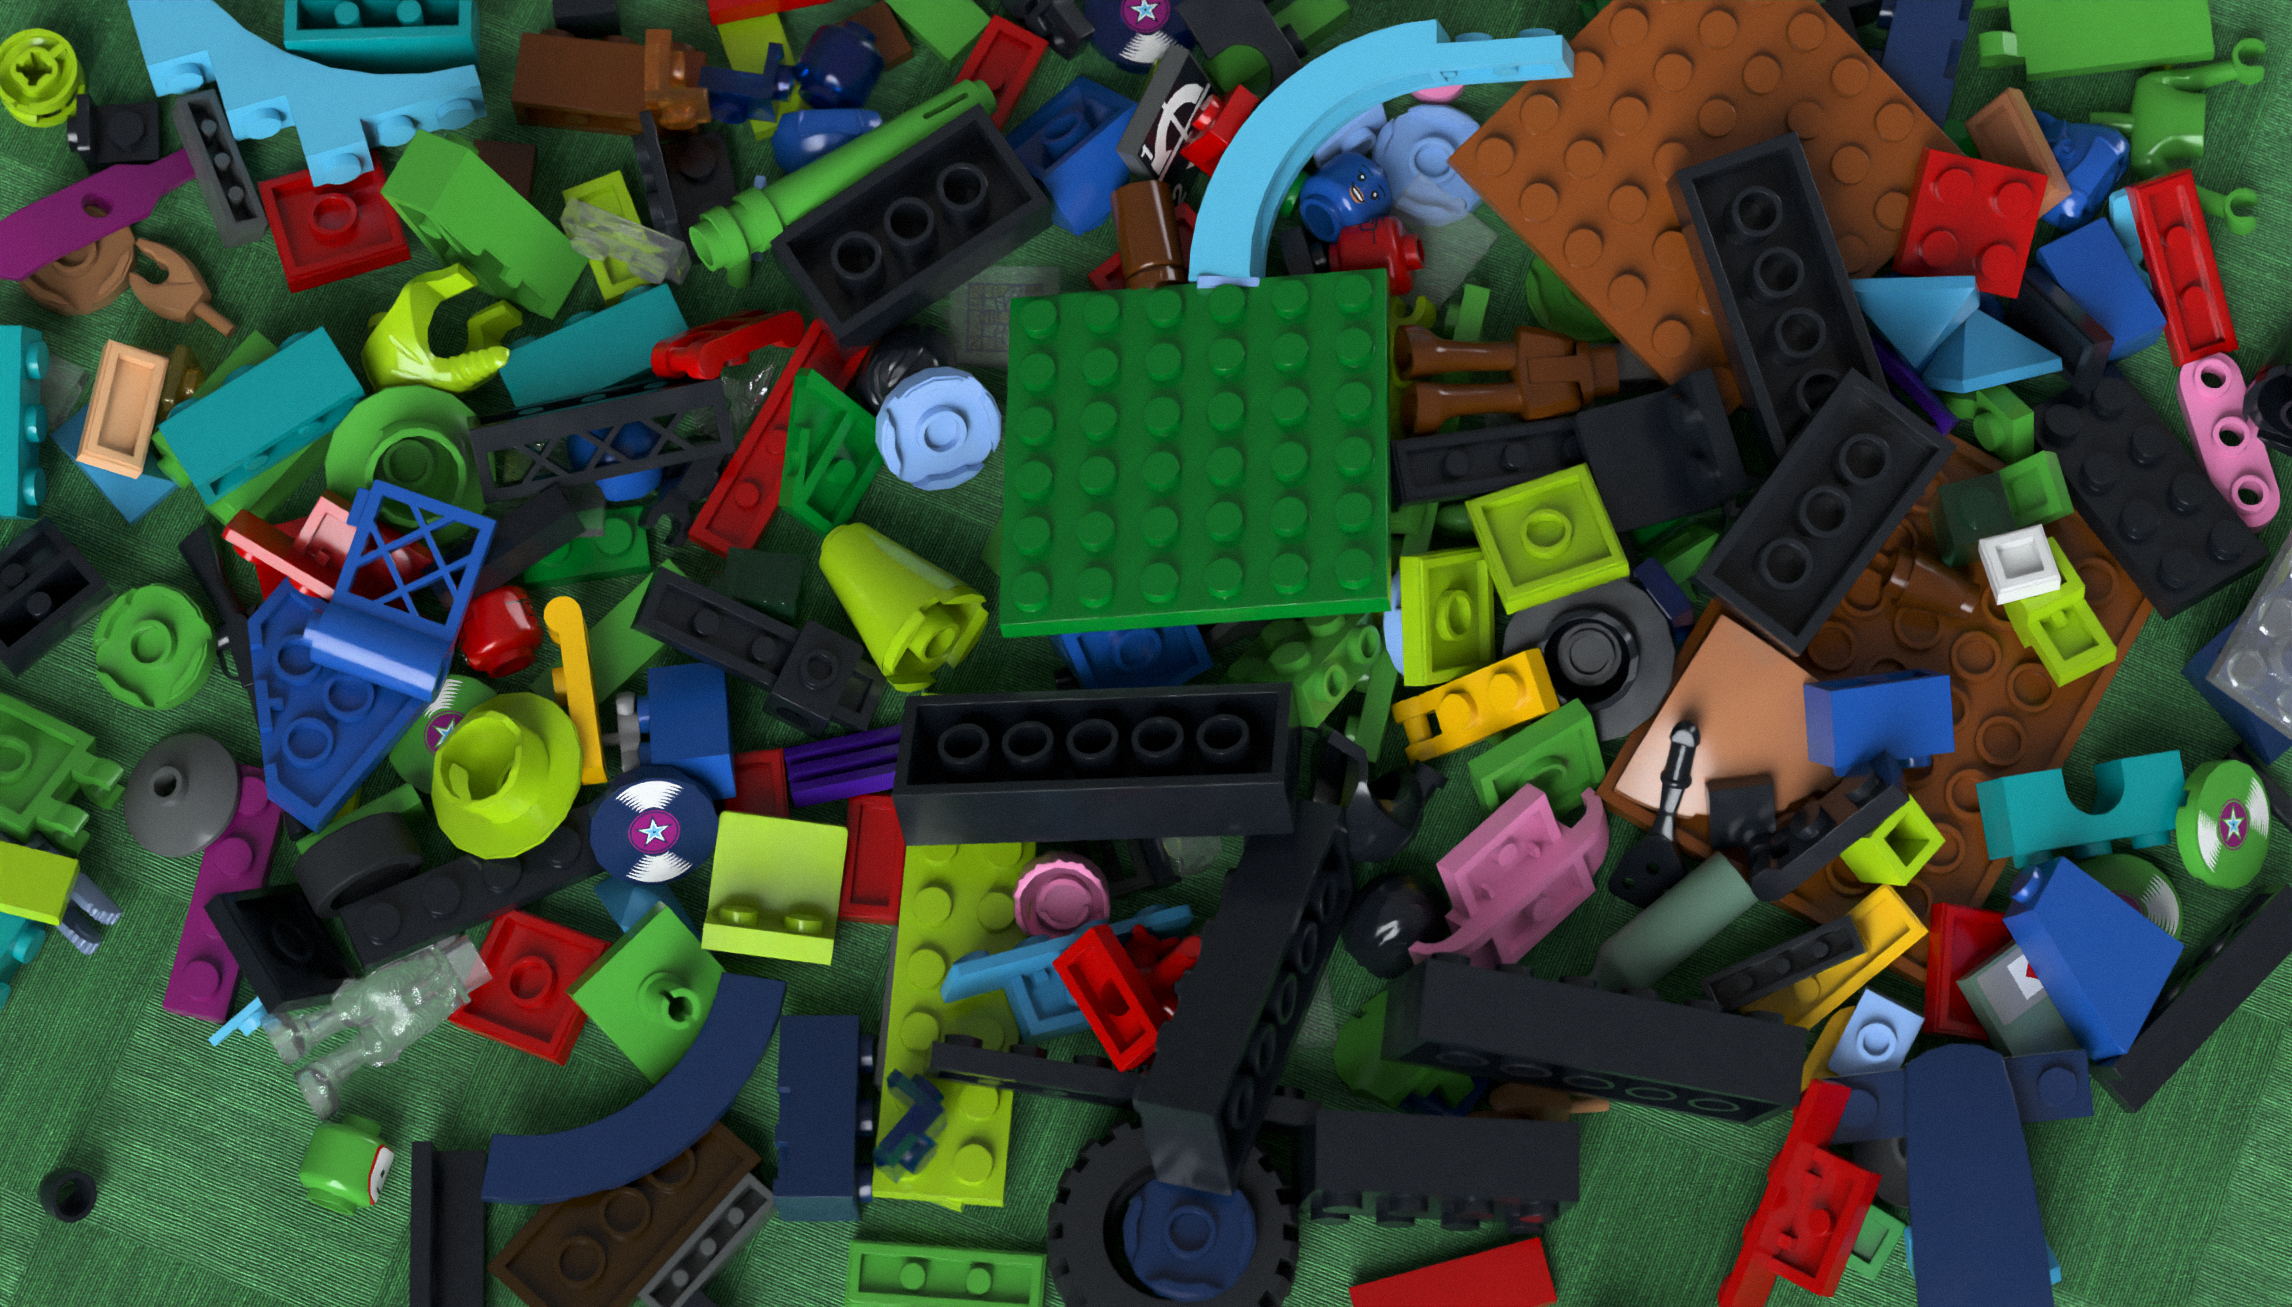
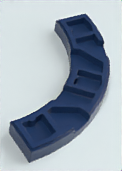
(656, 1125)

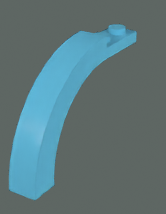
(1322, 98)

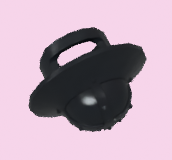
(1603, 648)

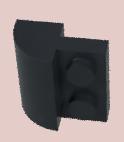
(44, 595)

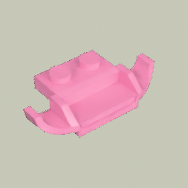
(1518, 878)

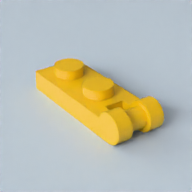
(575, 682)
(1477, 706)

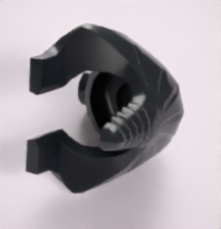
(1379, 815)

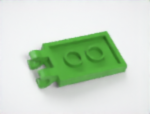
(2095, 36)
(43, 770)

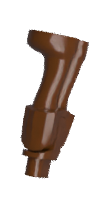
(1543, 369)

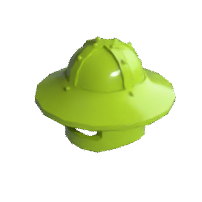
(507, 775)

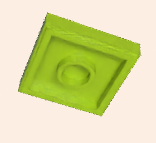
(1547, 538)
(1446, 615)

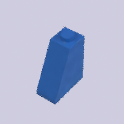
(2090, 953)

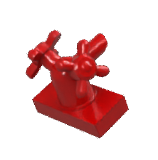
(1126, 988)

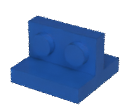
(1133, 656)

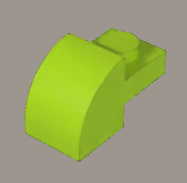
(2062, 626)

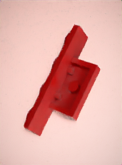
(320, 551)
(1808, 1209)

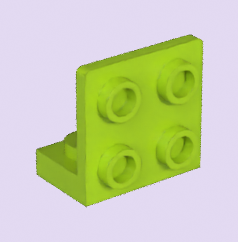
(775, 887)

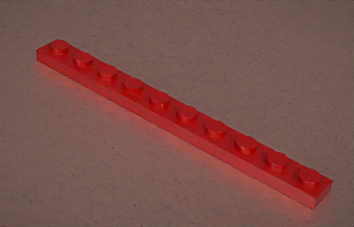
(750, 486)

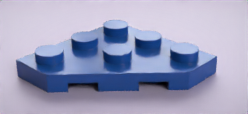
(315, 723)

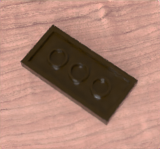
(616, 1240)

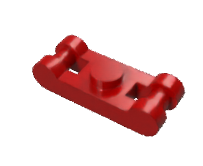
(725, 343)

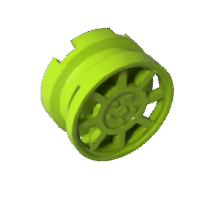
(39, 77)

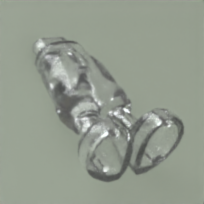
(390, 1008)

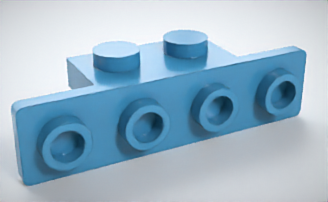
(1030, 981)

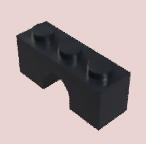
(1248, 23)

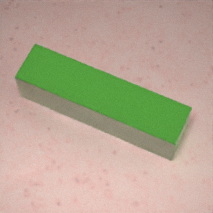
(1246, 66)

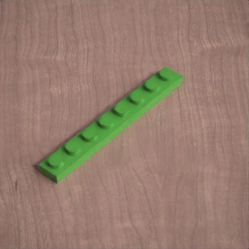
(1381, 680)

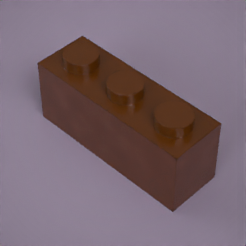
(590, 84)

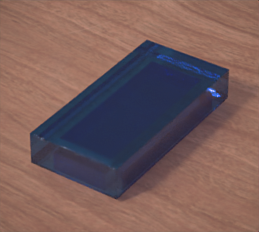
(1667, 596)

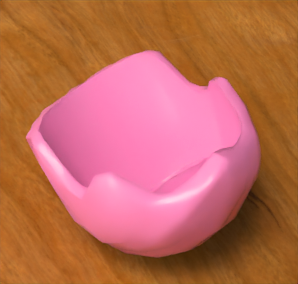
(1063, 894)

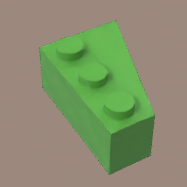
(482, 223)

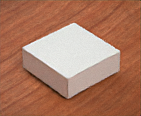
(2019, 564)

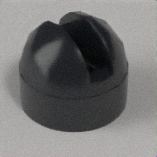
(72, 1201)

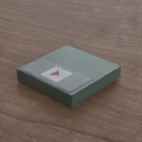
(2015, 1005)

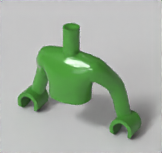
(2169, 125)

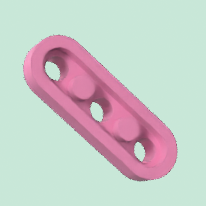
(2220, 409)

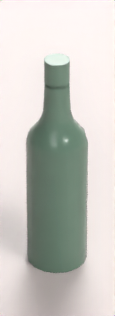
(1673, 927)

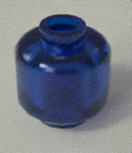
(839, 67)

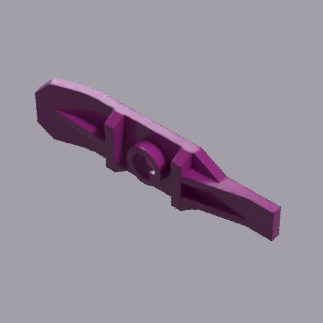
(61, 226)

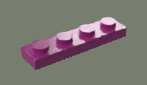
(204, 970)

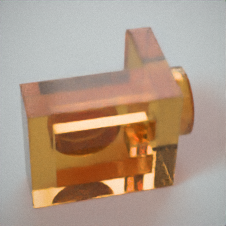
(665, 85)

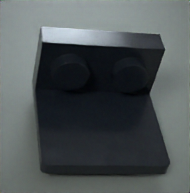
(683, 179)
(1662, 454)

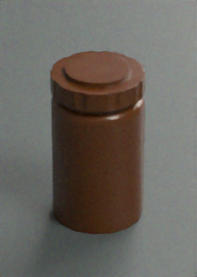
(1148, 235)

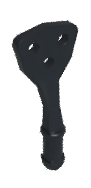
(1660, 843)

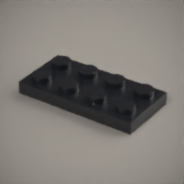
(2145, 495)

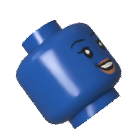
(1344, 194)

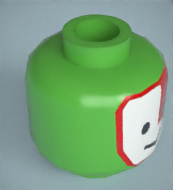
(346, 1164)

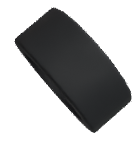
(358, 862)

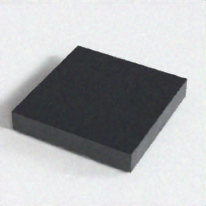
(280, 946)

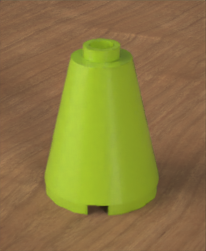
(901, 605)

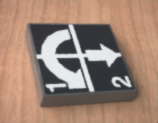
(1163, 123)

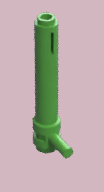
(757, 216)

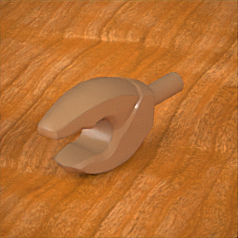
(184, 292)
(1534, 1103)

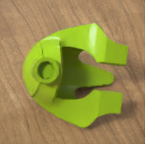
(399, 345)

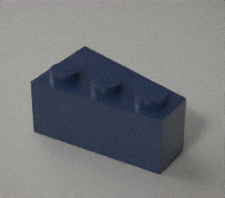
(1923, 49)
(823, 1118)

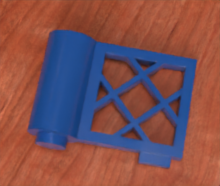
(382, 641)

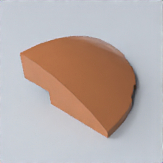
(1748, 720)

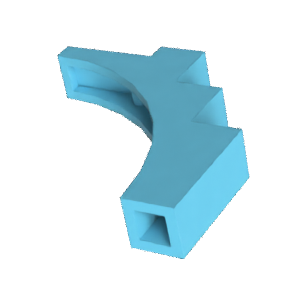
(267, 89)

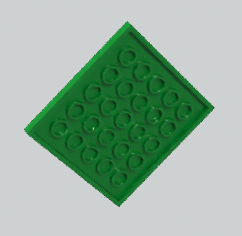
(1197, 455)

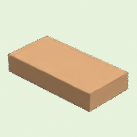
(122, 409)

